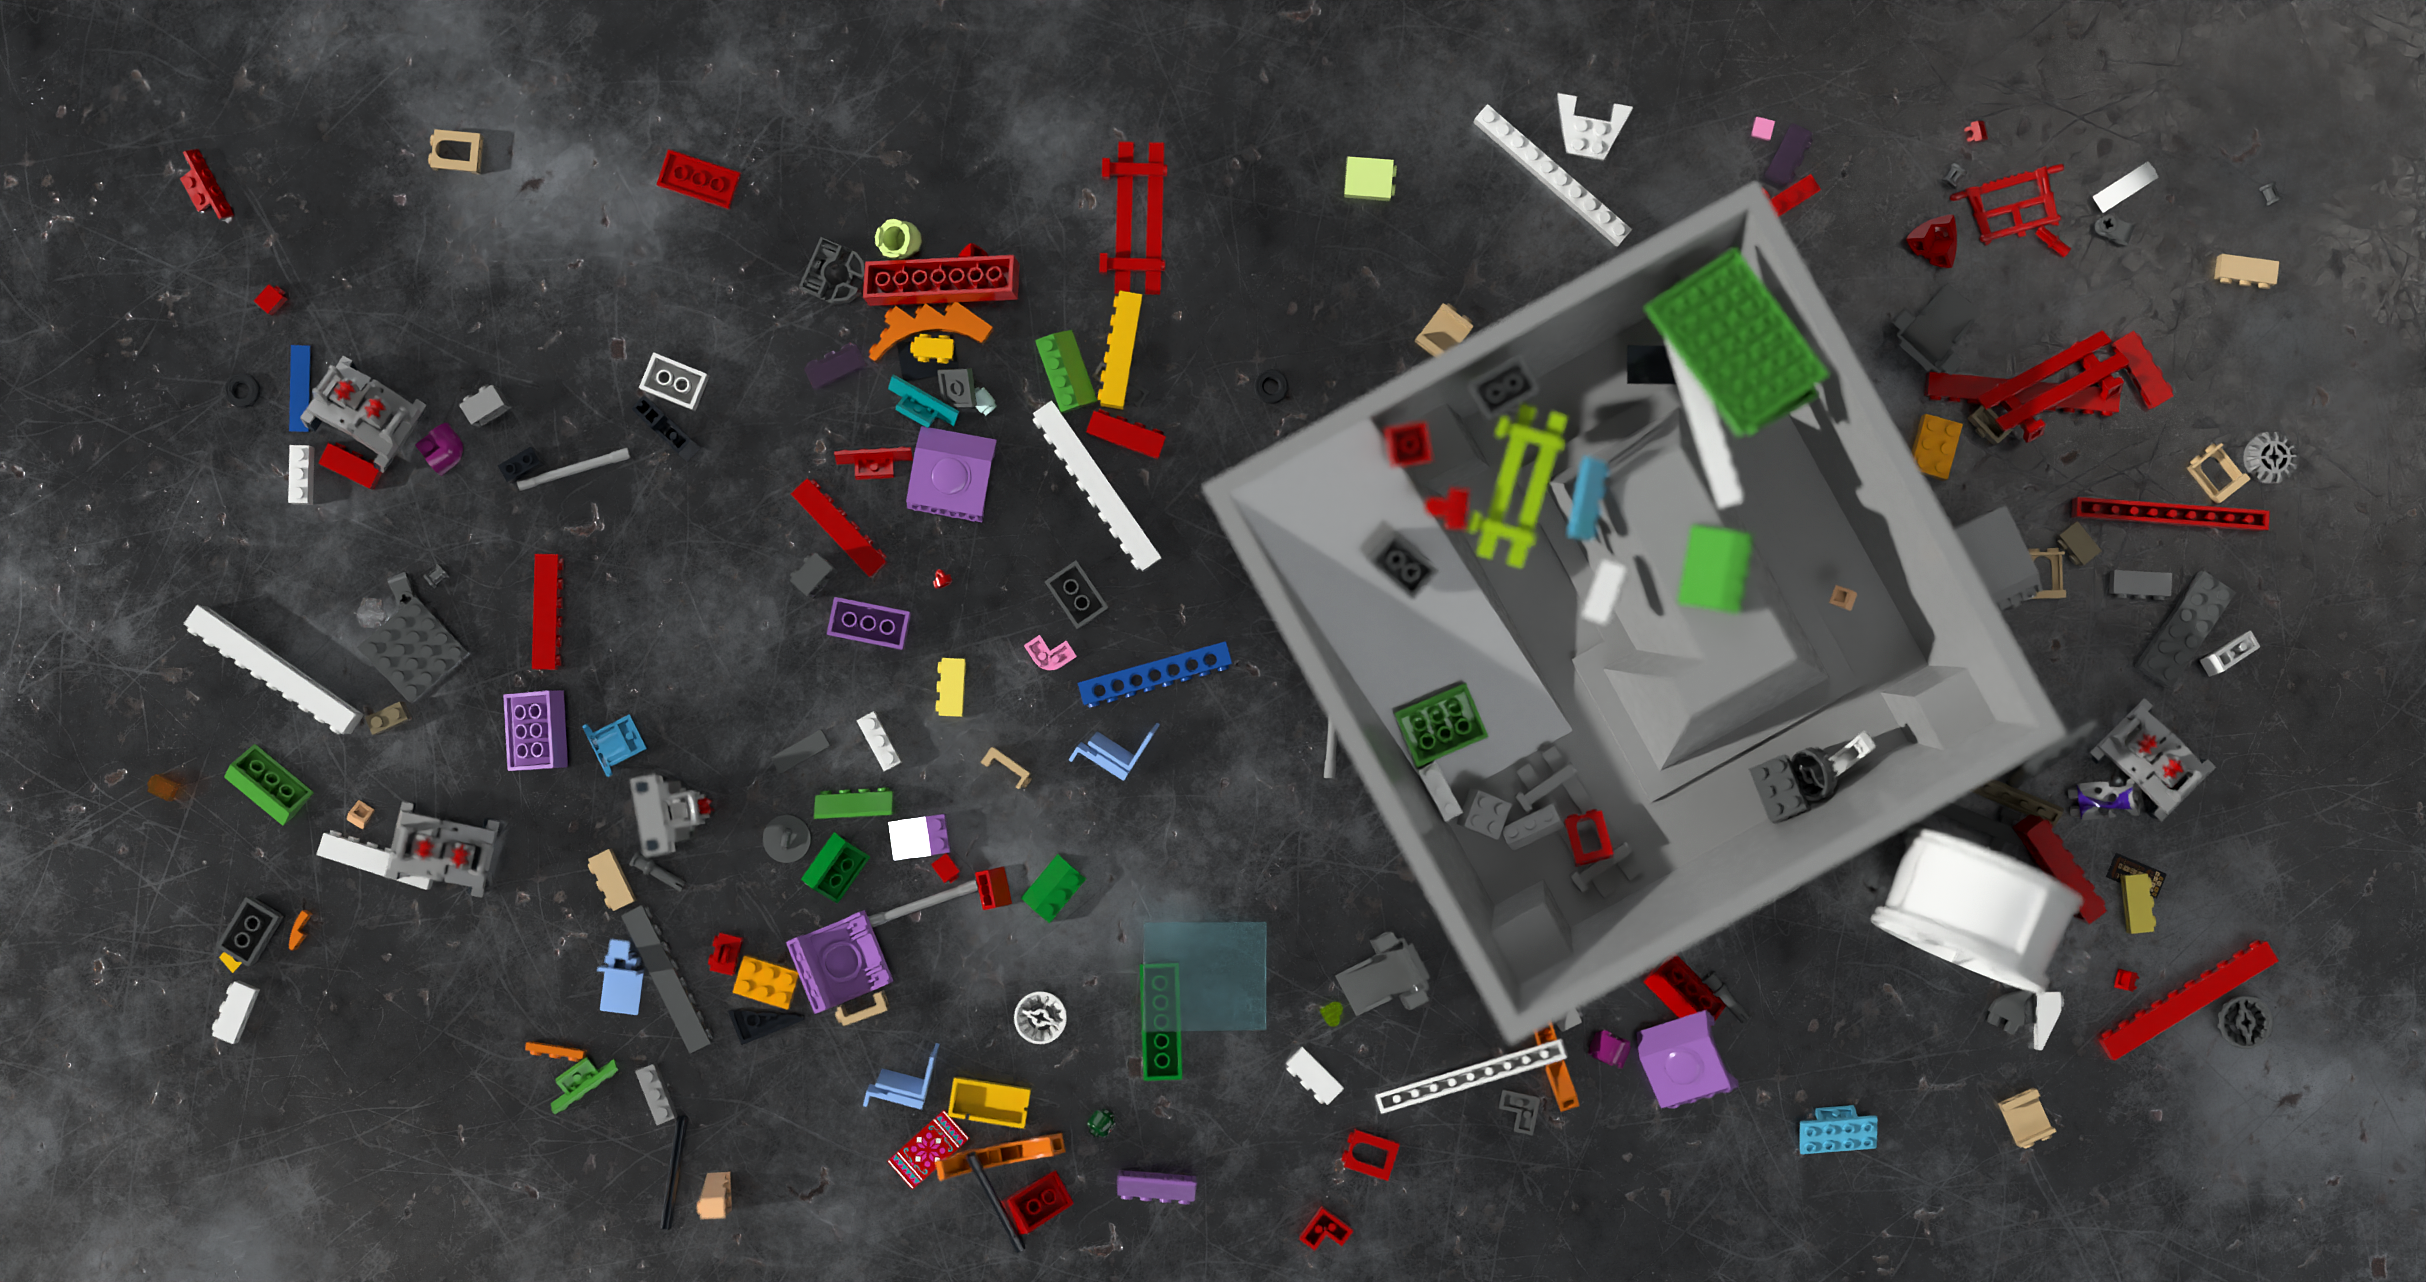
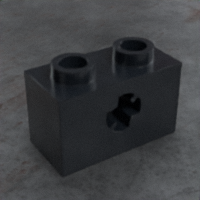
(520, 465)

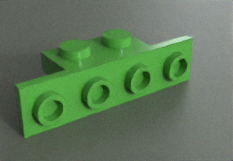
(579, 1080)

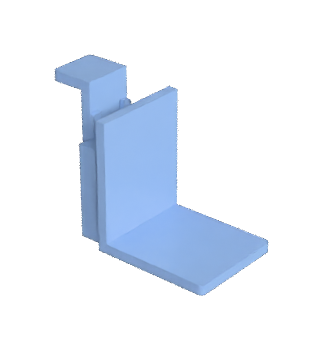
(1111, 755)
(621, 980)
(902, 1087)

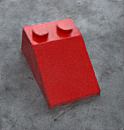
(1037, 1203)

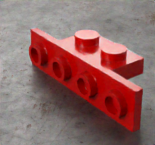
(203, 187)
(873, 462)

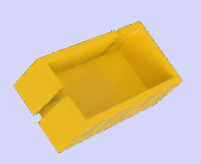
(989, 1102)

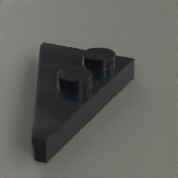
(755, 1024)

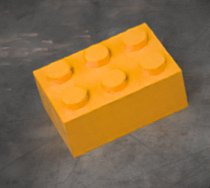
(1935, 446)
(766, 982)

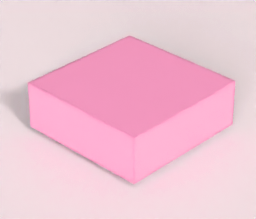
(1762, 128)

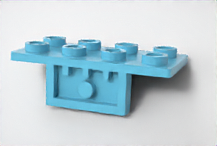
(1838, 1130)

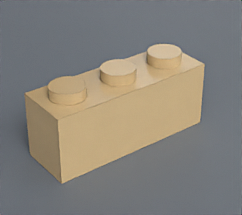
(2246, 271)
(611, 880)

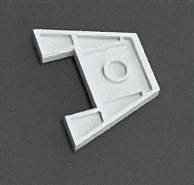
(1589, 136)

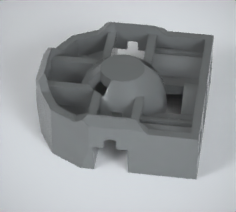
(833, 278)

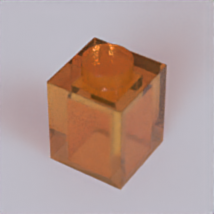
(163, 787)

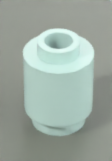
(985, 401)

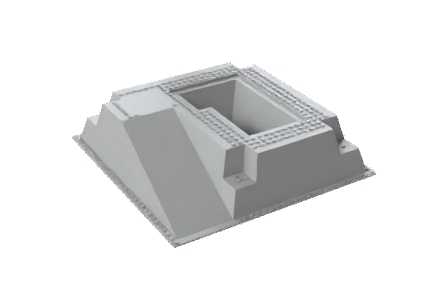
(1666, 695)

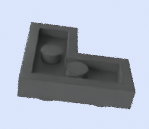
(1526, 1109)

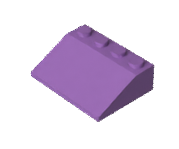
(535, 730)
(1156, 1185)

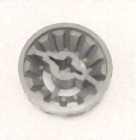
(2266, 469)

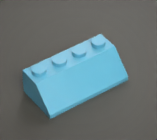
(1587, 498)

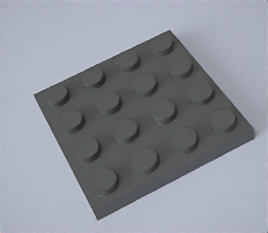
(412, 649)

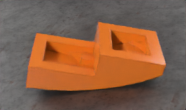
(297, 934)

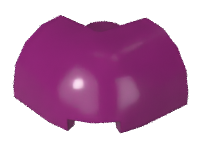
(441, 448)

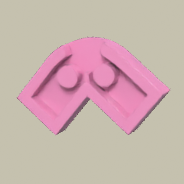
(1049, 659)

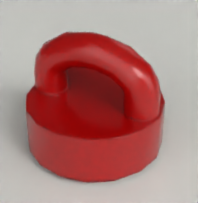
(941, 579)

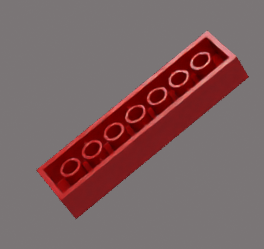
(941, 280)

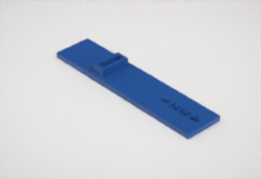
(299, 386)

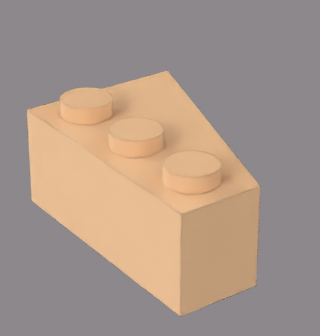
(716, 1196)

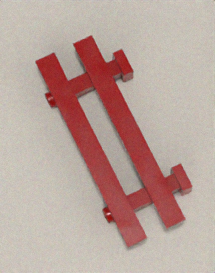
(1123, 263)
(2095, 372)

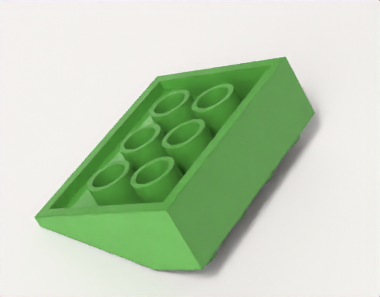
(1715, 569)
(1441, 725)

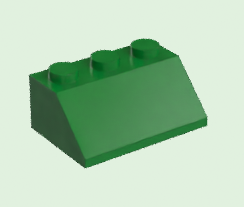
(835, 868)
(1053, 888)

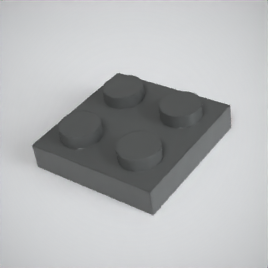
(957, 387)

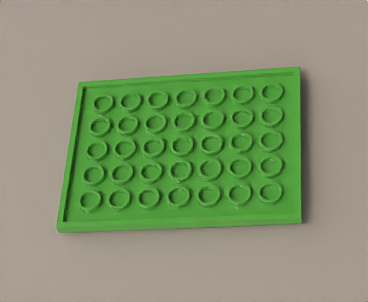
(1736, 341)

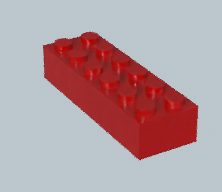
(2059, 864)

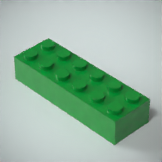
(1160, 1049)

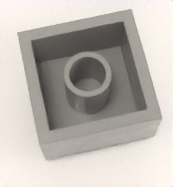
(484, 405)
(1484, 814)

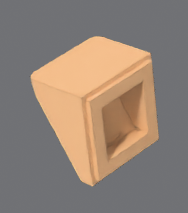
(1843, 597)
(360, 814)

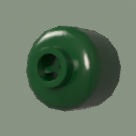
(1101, 1123)

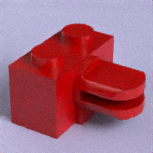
(1453, 508)
(725, 953)

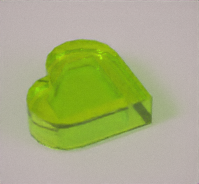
(1331, 1013)

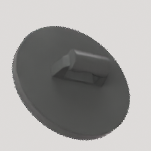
(786, 838)

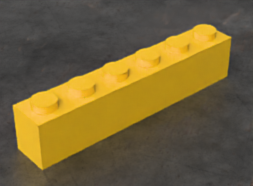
(1121, 350)

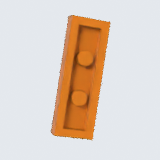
(555, 1051)

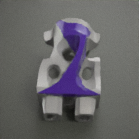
(2128, 798)

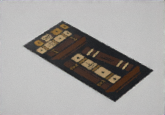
(2123, 865)

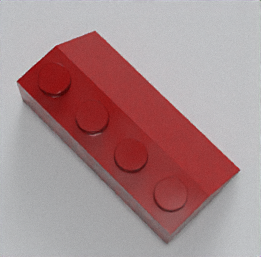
(1682, 989)

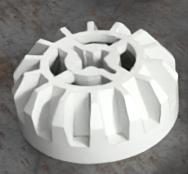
(1023, 1012)

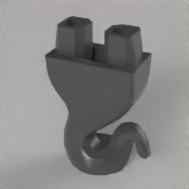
(2010, 1007)

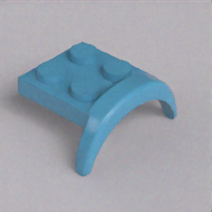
(615, 742)

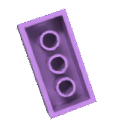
(869, 623)

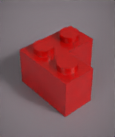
(1325, 1224)

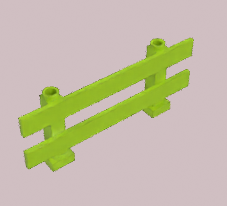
(1492, 526)

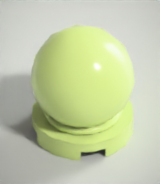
(898, 239)

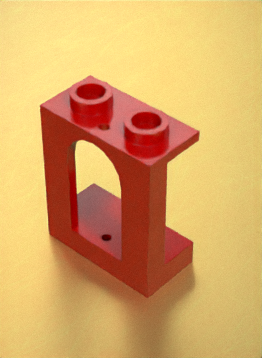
(1595, 856)
(1363, 1137)

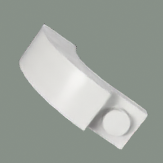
(2125, 186)
(1852, 753)

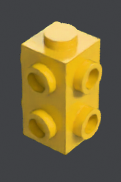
(933, 348)

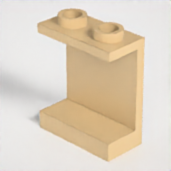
(1444, 330)
(2026, 1118)

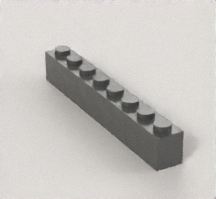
(667, 979)

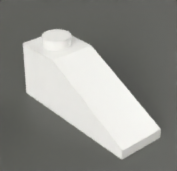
(2230, 654)
(2046, 1012)

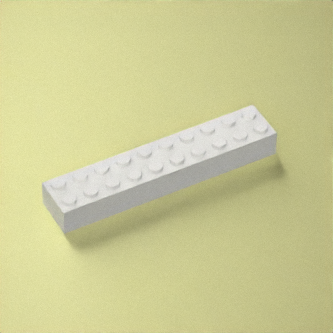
(274, 669)

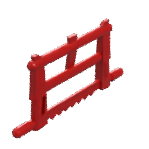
(2046, 197)

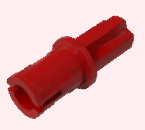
(2053, 241)

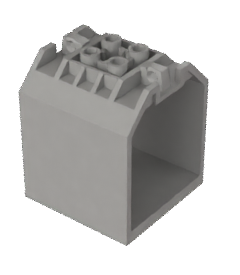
(2000, 558)

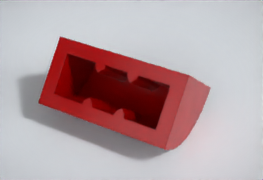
(993, 888)

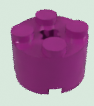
(1609, 1049)

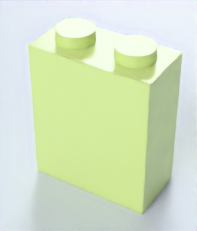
(1369, 178)

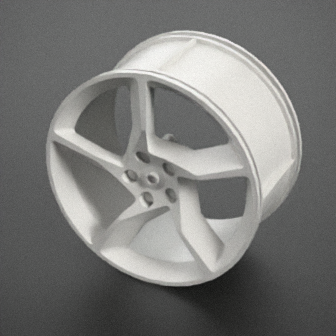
(1977, 910)

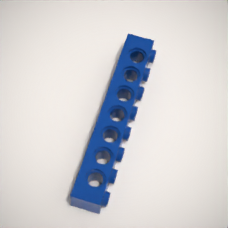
(1087, 687)

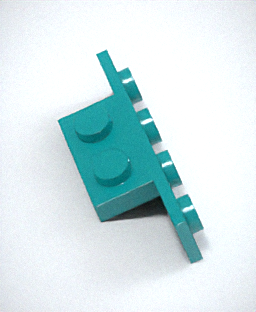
(920, 405)

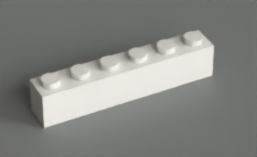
(364, 857)

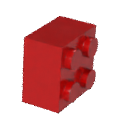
(1407, 444)

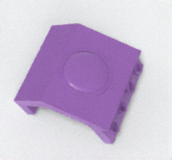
(950, 474)
(839, 962)
(1683, 1060)

